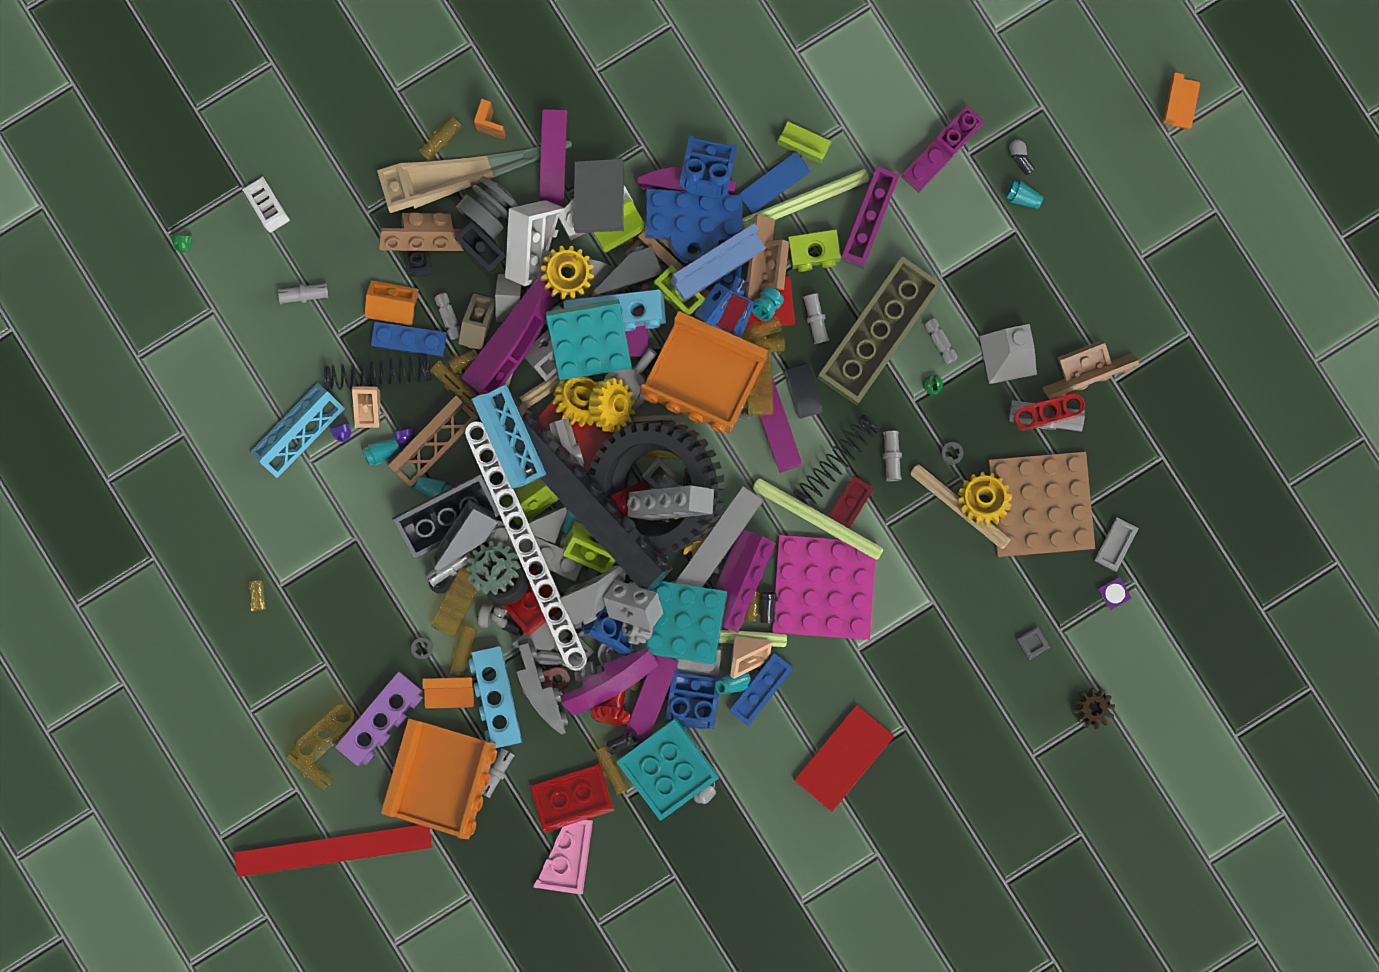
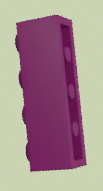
(870, 217)
(742, 575)

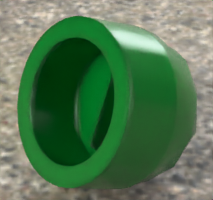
(182, 242)
(927, 385)

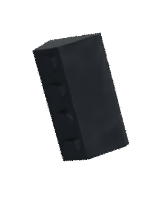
(429, 521)

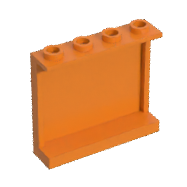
(704, 373)
(439, 778)

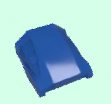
(707, 167)
(608, 632)
(693, 700)

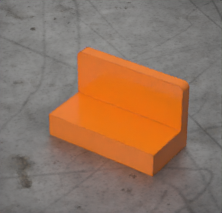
(1181, 102)
(483, 119)
(391, 303)
(449, 692)

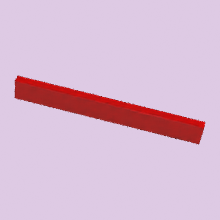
(332, 850)

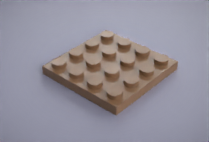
(1047, 504)

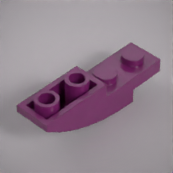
(942, 149)
(669, 180)

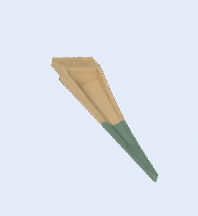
(425, 182)

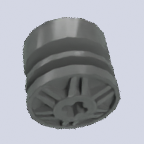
(487, 207)

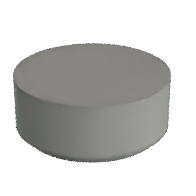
(484, 615)

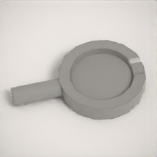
(634, 377)

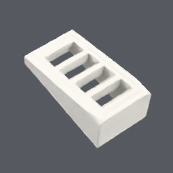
(273, 218)

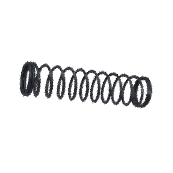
(425, 365)
(808, 500)

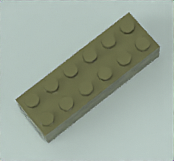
(879, 331)

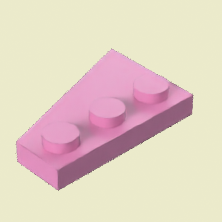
(568, 860)

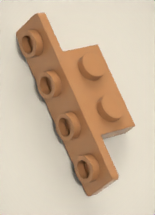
(421, 233)
(769, 266)
(1086, 367)

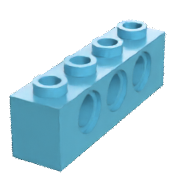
(651, 300)
(494, 658)

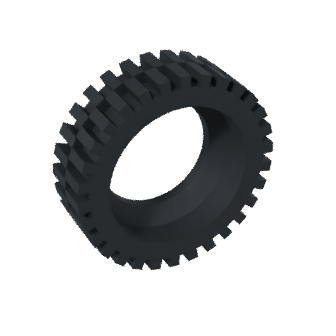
(636, 440)

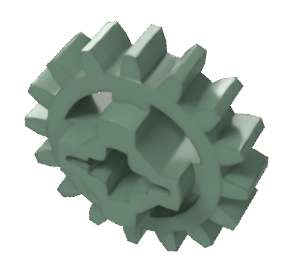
(497, 575)

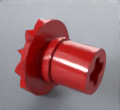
(612, 711)

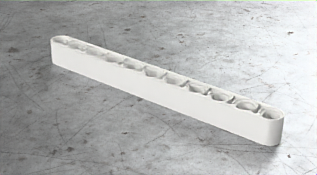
(534, 555)

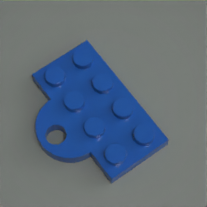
(691, 220)

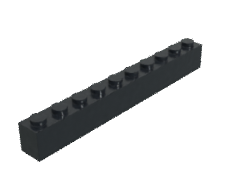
(589, 503)

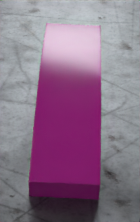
(553, 156)
(780, 436)
(616, 678)
(652, 698)

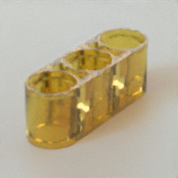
(761, 396)
(455, 604)
(319, 744)

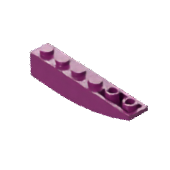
(511, 340)

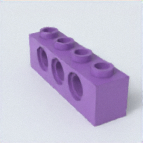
(350, 742)

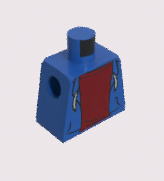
(727, 307)

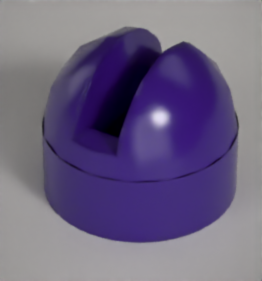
(341, 432)
(404, 436)

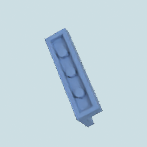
(718, 262)

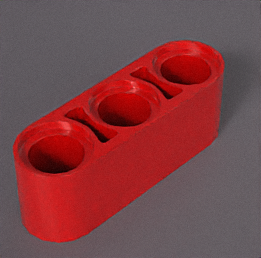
(1058, 404)

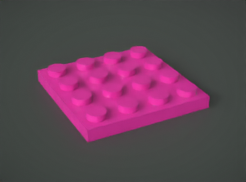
(823, 588)

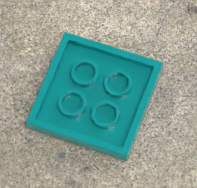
(589, 339)
(688, 624)
(668, 769)

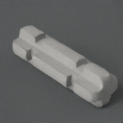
(448, 316)
(940, 341)
(550, 658)

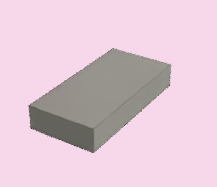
(1116, 544)

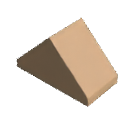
(366, 407)
(748, 654)

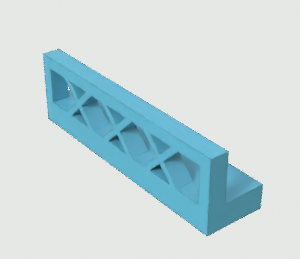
(290, 427)
(501, 440)

